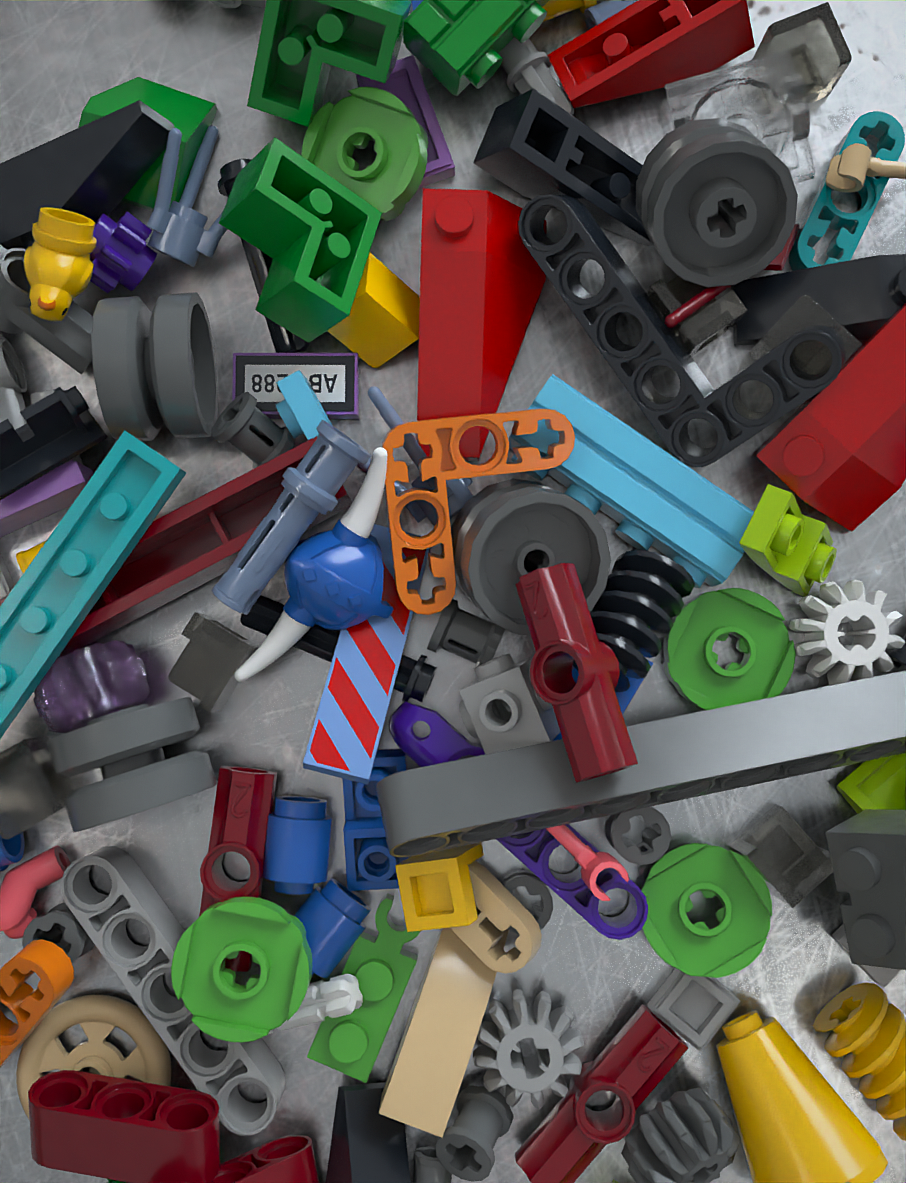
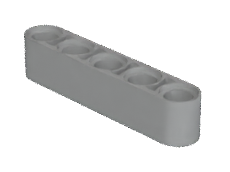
(142, 975)

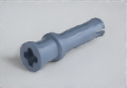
(307, 492)

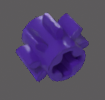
(120, 252)

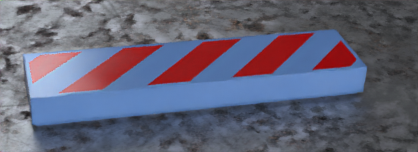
(362, 680)

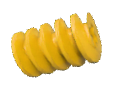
(874, 1046)

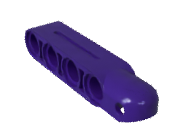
(531, 848)

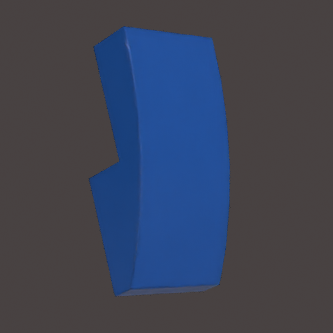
(365, 843)

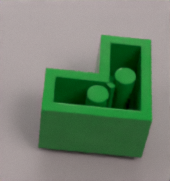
(310, 36)
(311, 231)

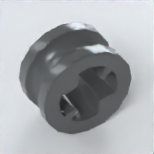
(534, 887)

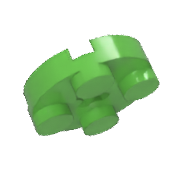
(399, 147)
(760, 635)
(742, 919)
(210, 990)

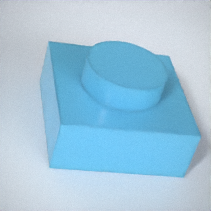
(301, 407)

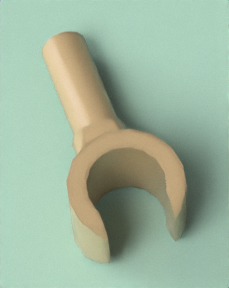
(851, 167)

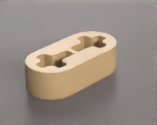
(497, 912)

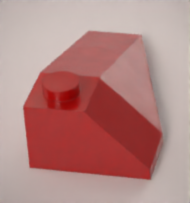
(849, 440)

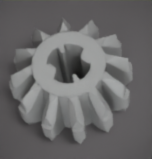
(552, 1042)

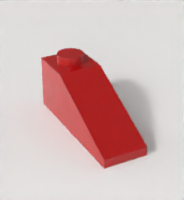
(651, 47)

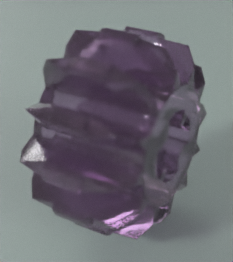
(91, 685)

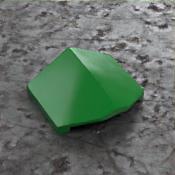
(185, 111)

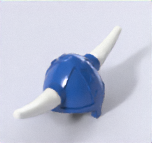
(331, 576)

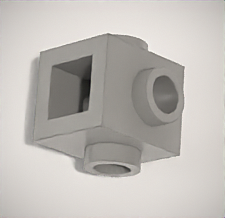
(505, 708)

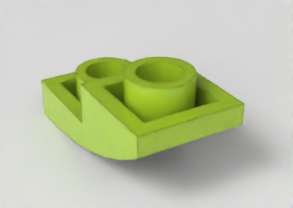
(788, 543)

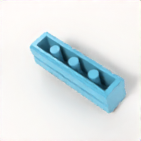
(640, 487)

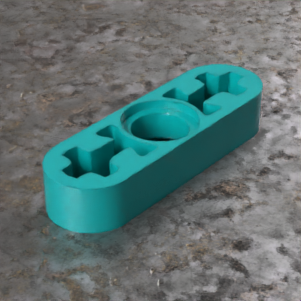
(823, 212)

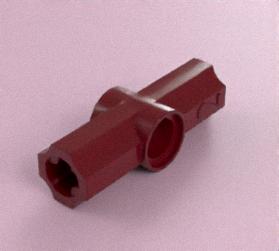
(584, 710)
(238, 826)
(628, 1067)

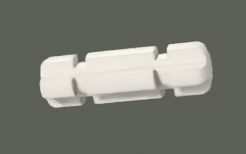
(325, 999)

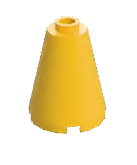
(789, 1113)

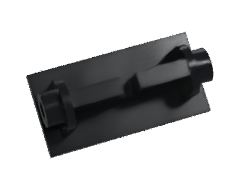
(53, 434)

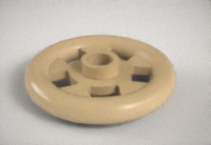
(97, 1017)

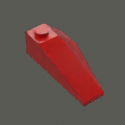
(473, 306)

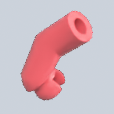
(21, 886)

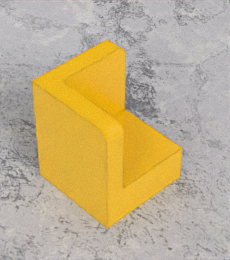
(381, 317)
(438, 888)

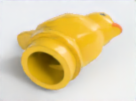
(58, 261)

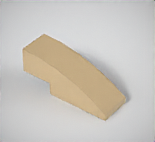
(439, 1036)

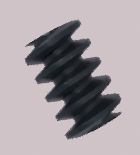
(638, 609)

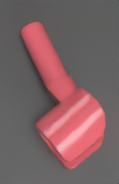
(591, 862)

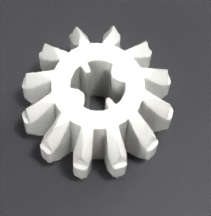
(869, 632)

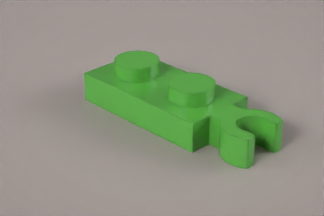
(383, 972)

